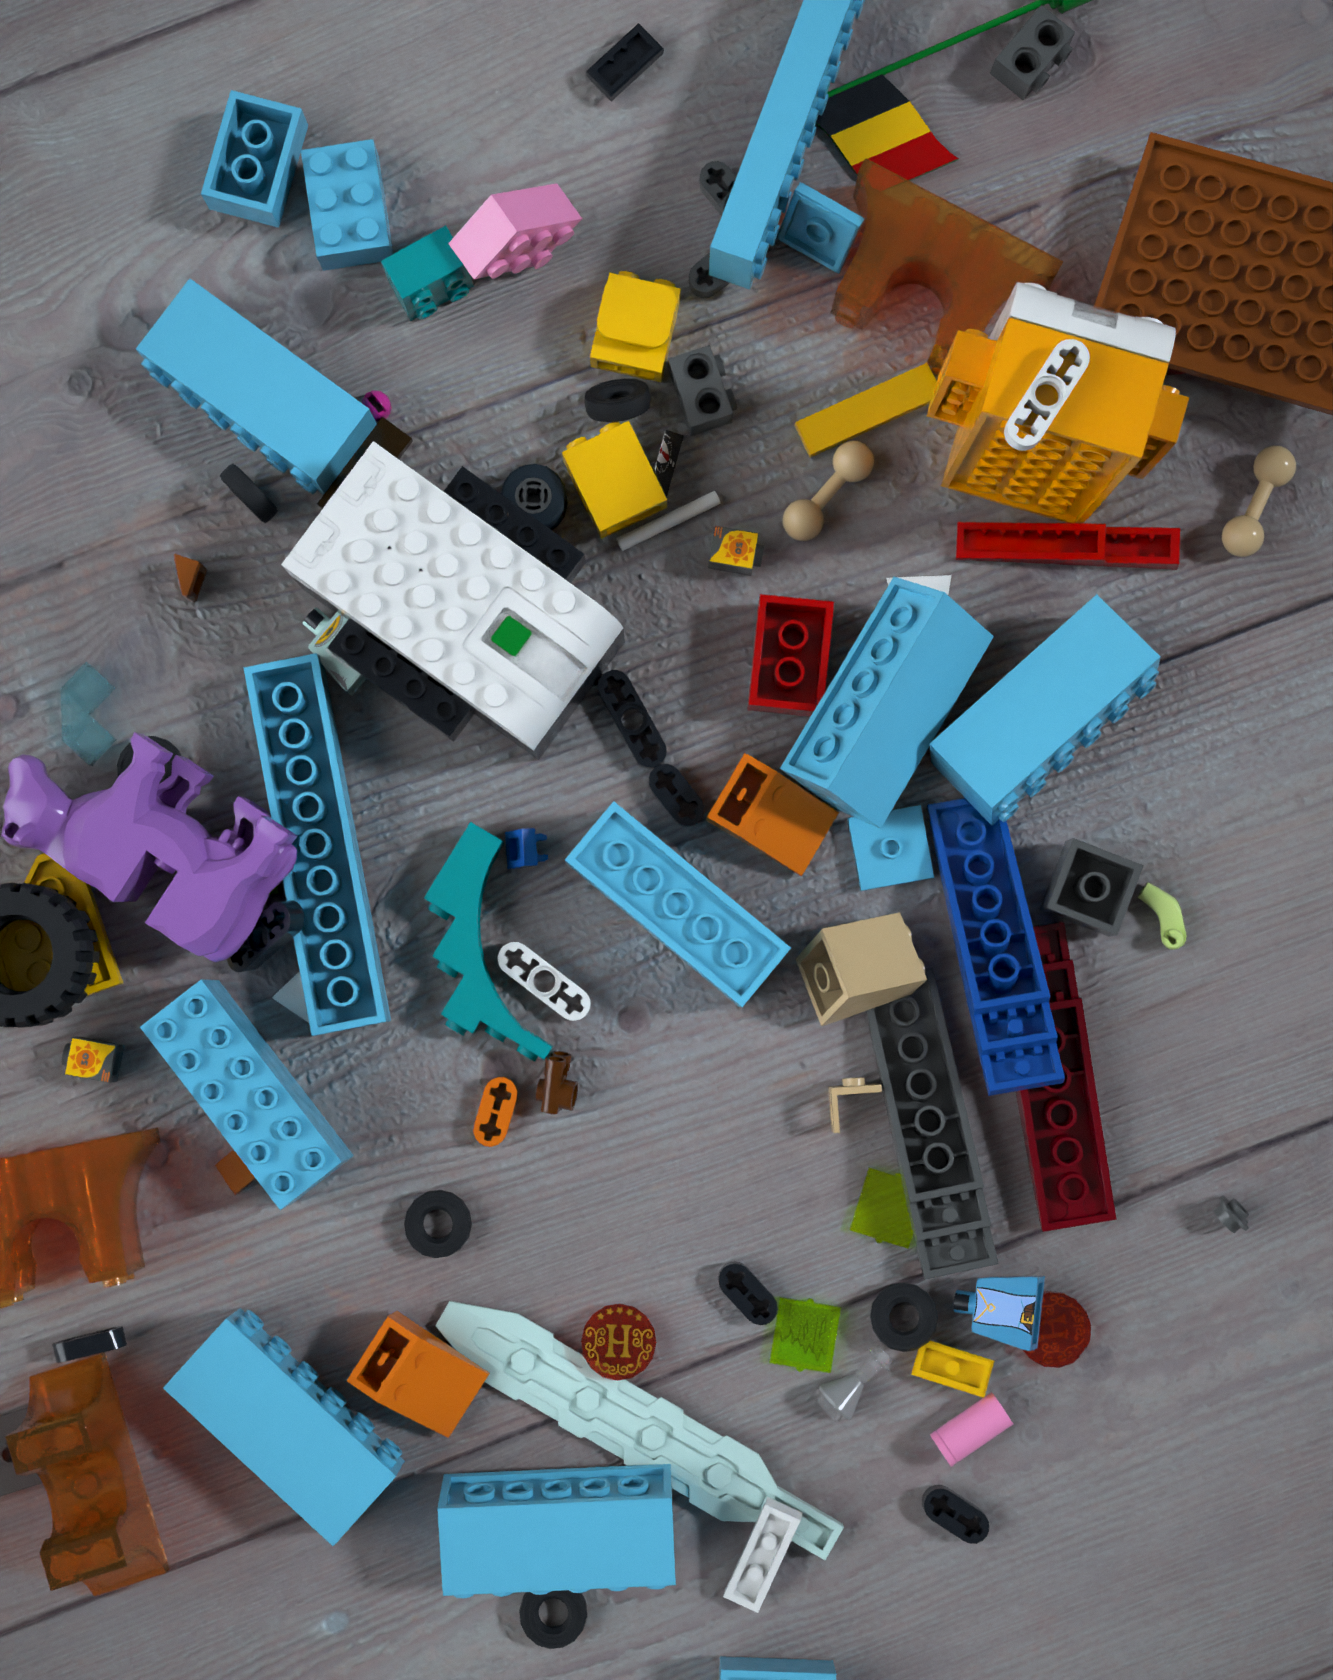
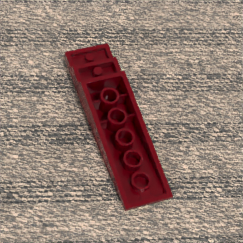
(1064, 1119)

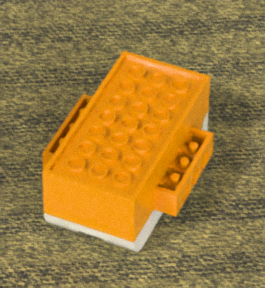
(1108, 428)

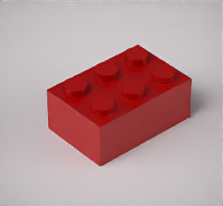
(790, 655)

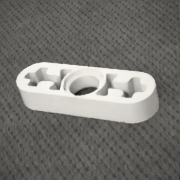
(1052, 364)
(517, 971)

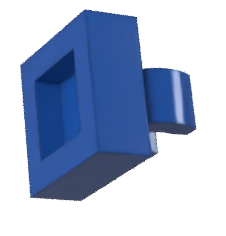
(522, 848)

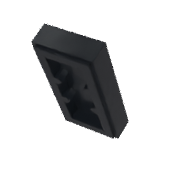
(624, 62)

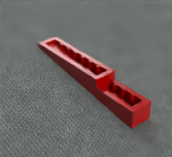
(1069, 544)

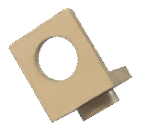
(850, 1086)

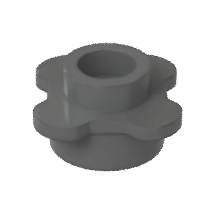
(1232, 1214)

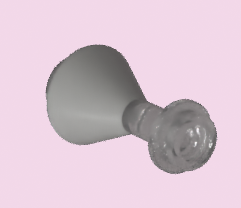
(842, 1395)

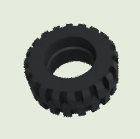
(71, 959)

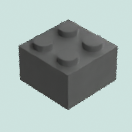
(1091, 887)

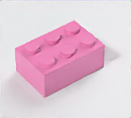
(515, 231)

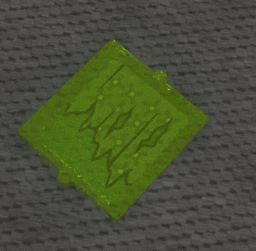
(883, 1209)
(805, 1334)

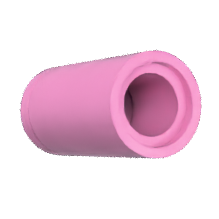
(971, 1429)

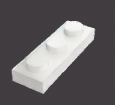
(762, 1554)

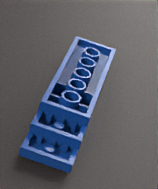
(995, 949)

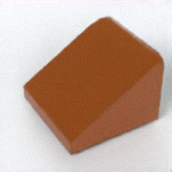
(190, 576)
(235, 1172)

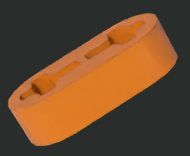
(487, 1108)

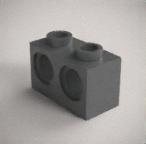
(1028, 50)
(693, 391)

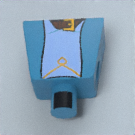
(1005, 1309)

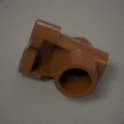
(555, 1090)

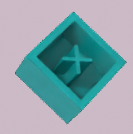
(427, 274)

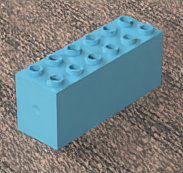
(255, 388)
(887, 701)
(1045, 710)
(677, 904)
(246, 1091)
(286, 1424)
(556, 1530)

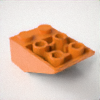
(772, 814)
(418, 1375)

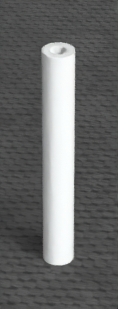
(668, 520)

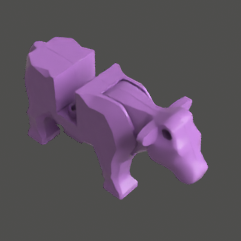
(137, 825)

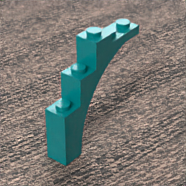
(460, 893)

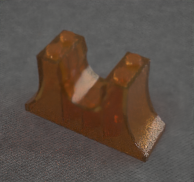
(937, 245)
(88, 1189)
(91, 1477)

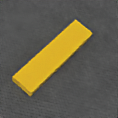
(866, 410)

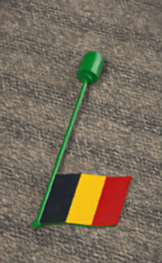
(880, 124)

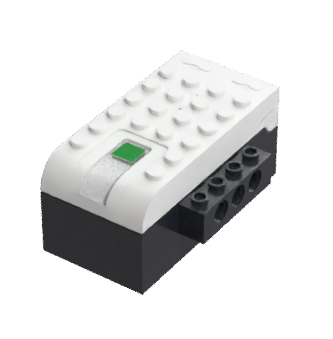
(455, 601)

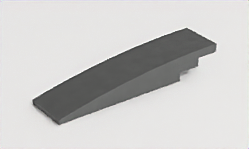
(931, 1133)

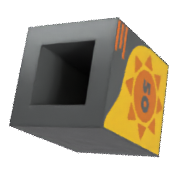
(735, 551)
(92, 1059)

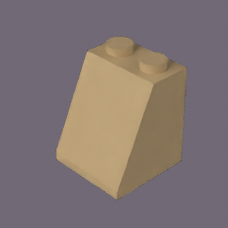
(860, 967)

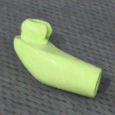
(1169, 914)

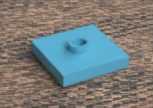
(820, 227)
(893, 853)

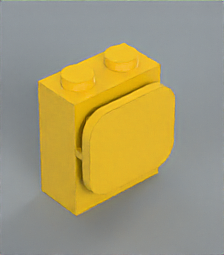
(635, 326)
(614, 478)

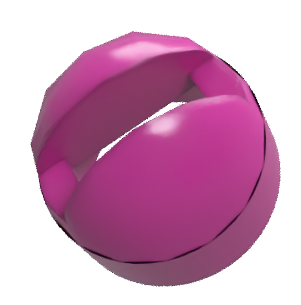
(382, 399)

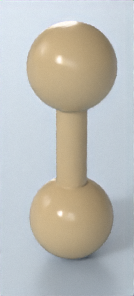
(804, 517)
(1244, 533)

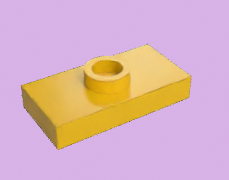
(953, 1368)

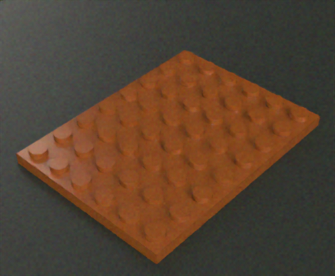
(1235, 265)

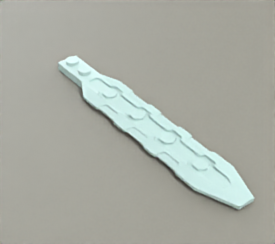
(625, 1420)

